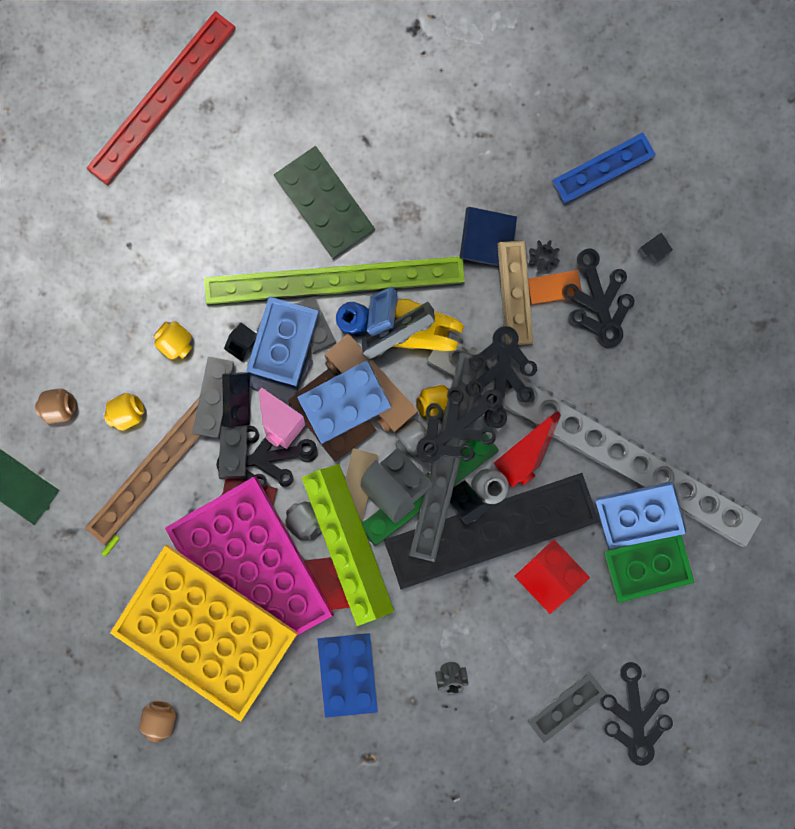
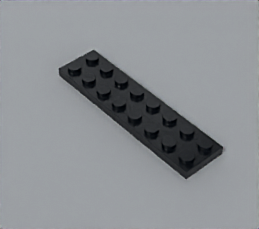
(503, 529)

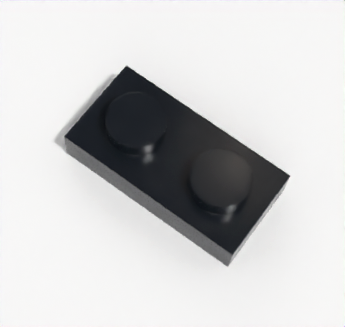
(236, 399)
(467, 503)

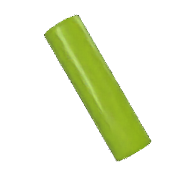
(110, 545)

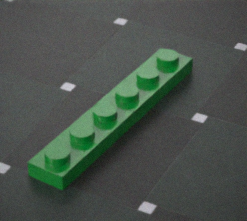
(381, 526)

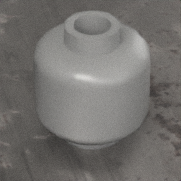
(410, 435)
(490, 486)
(302, 521)

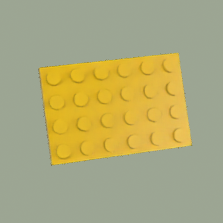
(204, 632)

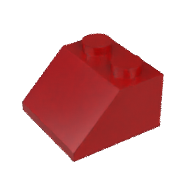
(552, 576)

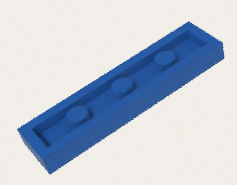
(603, 168)

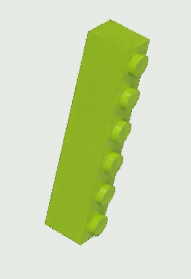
(348, 544)

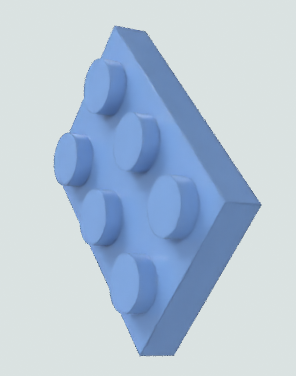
(283, 341)
(344, 402)
(641, 515)

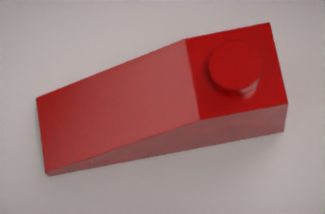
(528, 453)

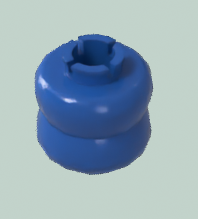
(353, 318)

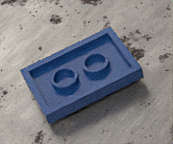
(347, 675)

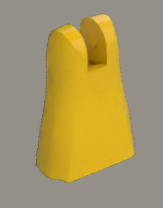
(436, 335)

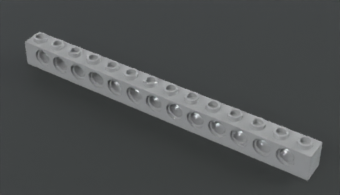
(746, 516)

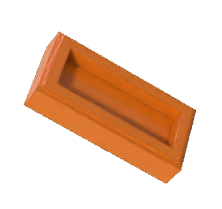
(549, 287)

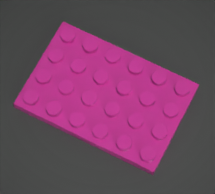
(252, 552)

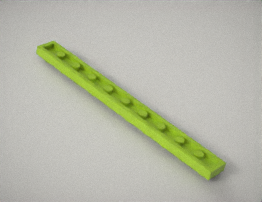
(334, 280)

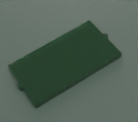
(24, 489)

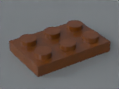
(346, 441)

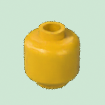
(172, 340)
(430, 395)
(124, 411)

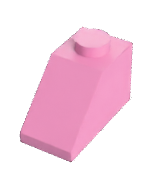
(279, 420)

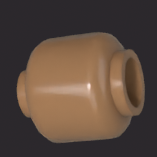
(55, 406)
(157, 721)

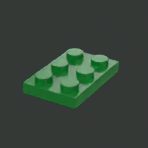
(648, 568)

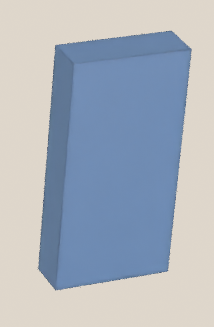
(382, 311)

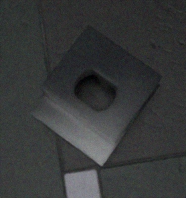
(656, 249)
(240, 341)

